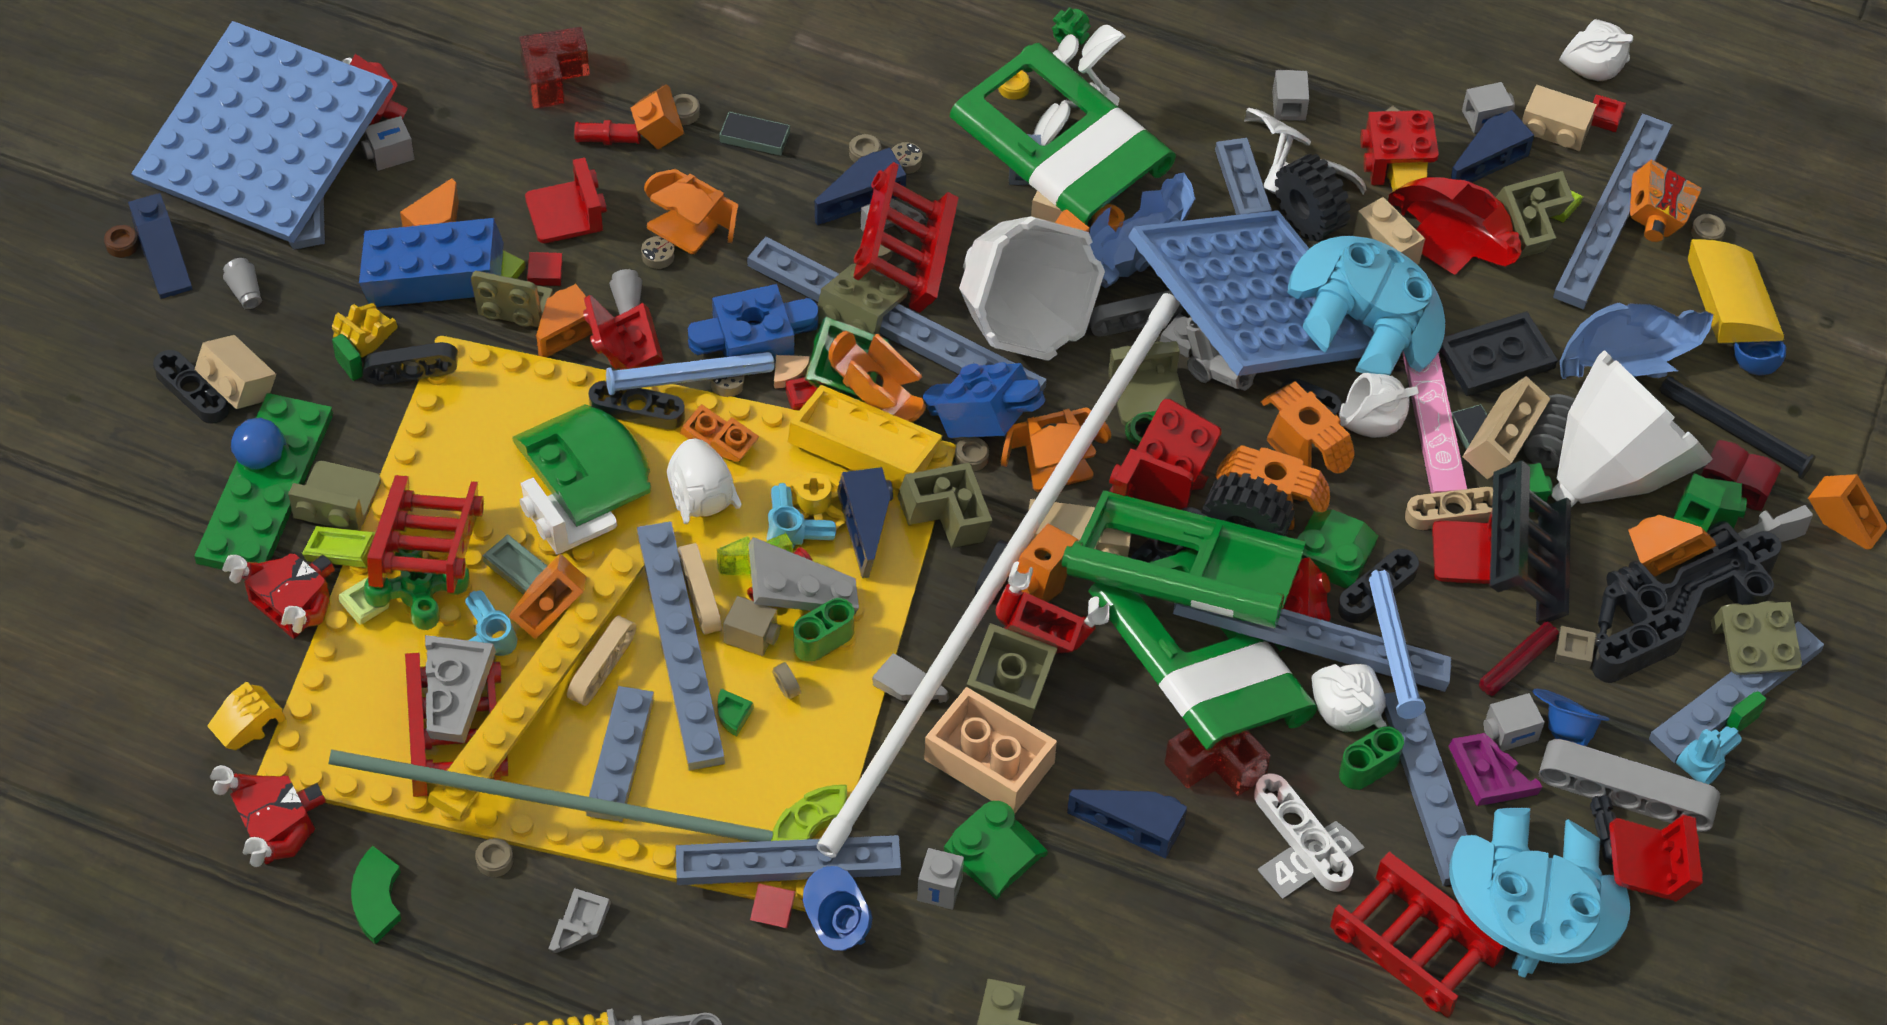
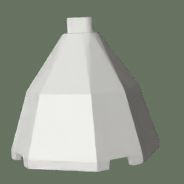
(1031, 285)
(1621, 440)

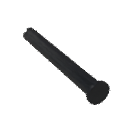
(1737, 426)

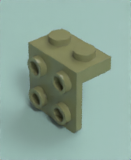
(509, 298)
(861, 301)
(1152, 382)
(335, 496)
(1759, 637)

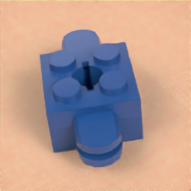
(771, 332)
(984, 400)

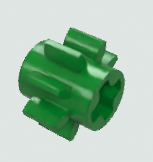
(1071, 23)

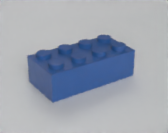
(428, 261)

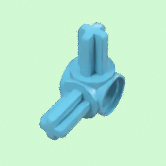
(787, 519)
(490, 622)
(1705, 757)

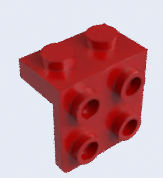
(1397, 139)
(567, 208)
(625, 340)
(1181, 439)
(1152, 480)
(1462, 551)
(1309, 592)
(1657, 860)

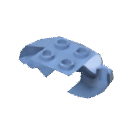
(1116, 250)
(1636, 337)

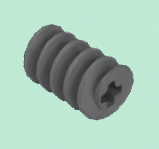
(1547, 435)

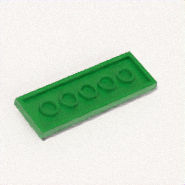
(257, 500)

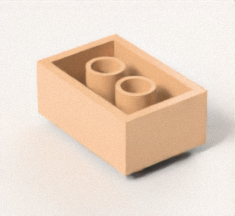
(990, 749)

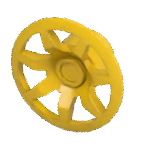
(815, 496)

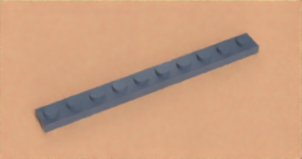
(898, 324)

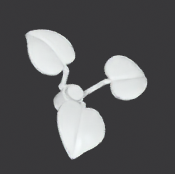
(1096, 47)
(1289, 133)

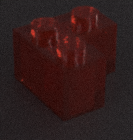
(549, 60)
(1236, 759)

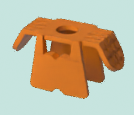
(693, 207)
(883, 359)
(1307, 421)
(1048, 445)
(1282, 470)

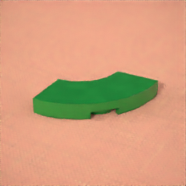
(372, 893)

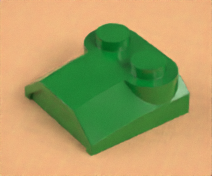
(820, 369)
(1338, 545)
(995, 847)

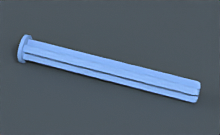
(688, 371)
(1409, 704)

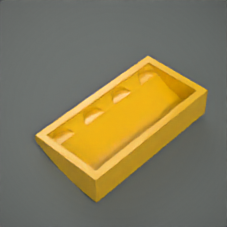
(1733, 292)
(861, 436)

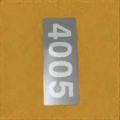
(1289, 872)

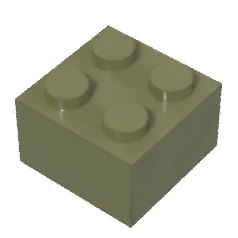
(1011, 671)

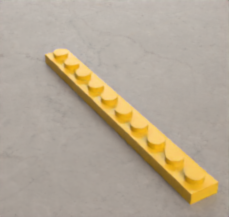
(539, 679)

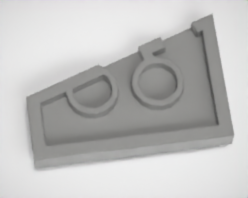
(794, 581)
(455, 683)

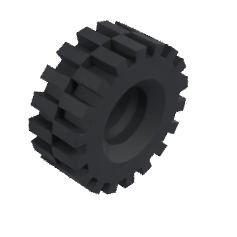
(1312, 197)
(1249, 503)

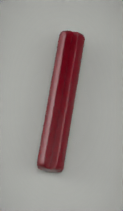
(1518, 658)

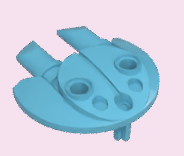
(1379, 289)
(1535, 902)

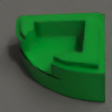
(733, 711)

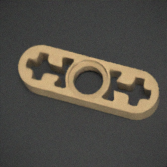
(1462, 497)
(699, 588)
(601, 660)

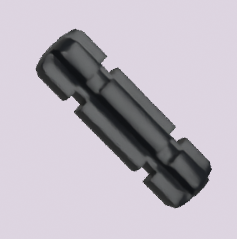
(1601, 809)

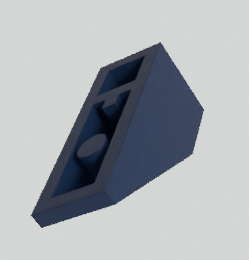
(1497, 145)
(854, 187)
(159, 245)
(864, 503)
(1135, 816)

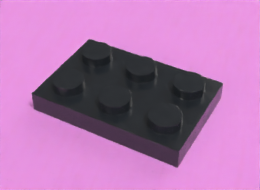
(1497, 353)

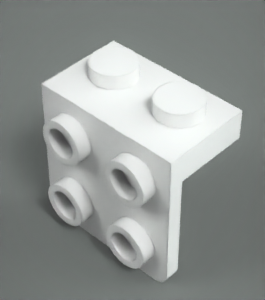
(555, 524)

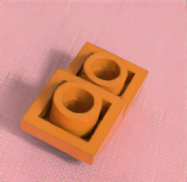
(728, 437)

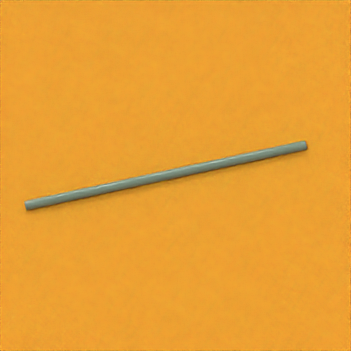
(548, 797)

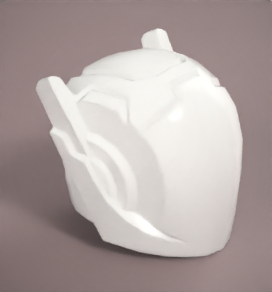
(1598, 51)
(1376, 405)
(700, 480)
(1349, 697)

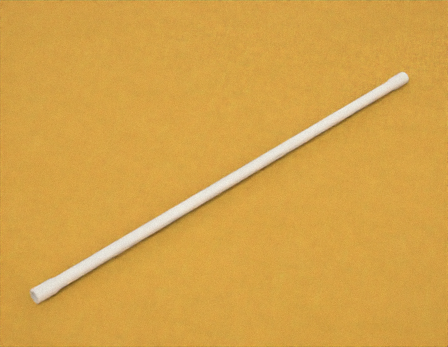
(841, 826)

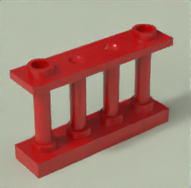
(935, 238)
(396, 519)
(419, 738)
(1423, 901)

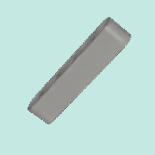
(1628, 783)

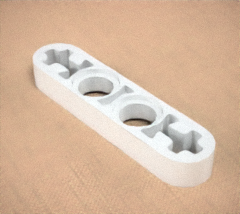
(1300, 833)

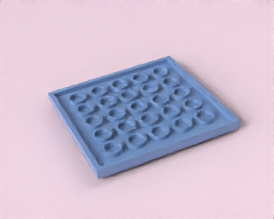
(262, 131)
(1235, 288)

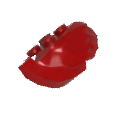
(1458, 222)

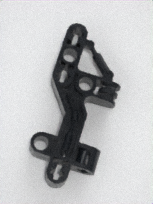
(1730, 568)

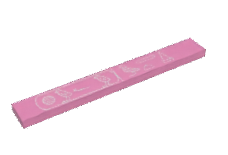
(1436, 428)

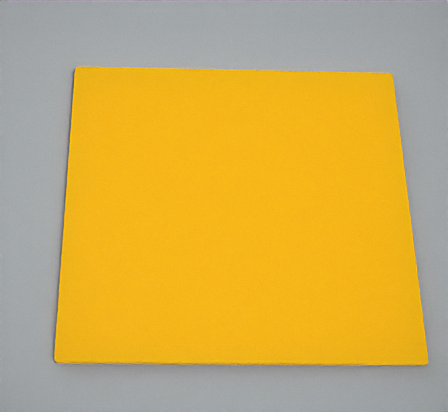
(462, 432)

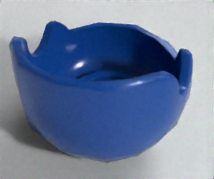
(1760, 357)
(257, 443)

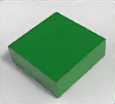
(347, 357)
(1746, 711)

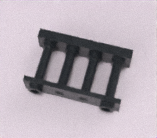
(1510, 542)

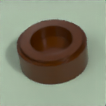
(121, 241)

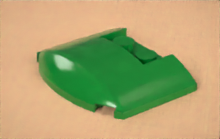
(587, 462)

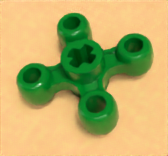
(415, 590)

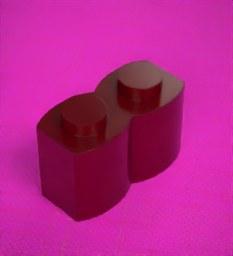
(1736, 465)

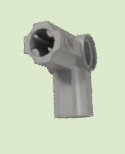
(1208, 362)

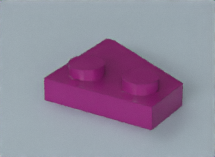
(1489, 771)

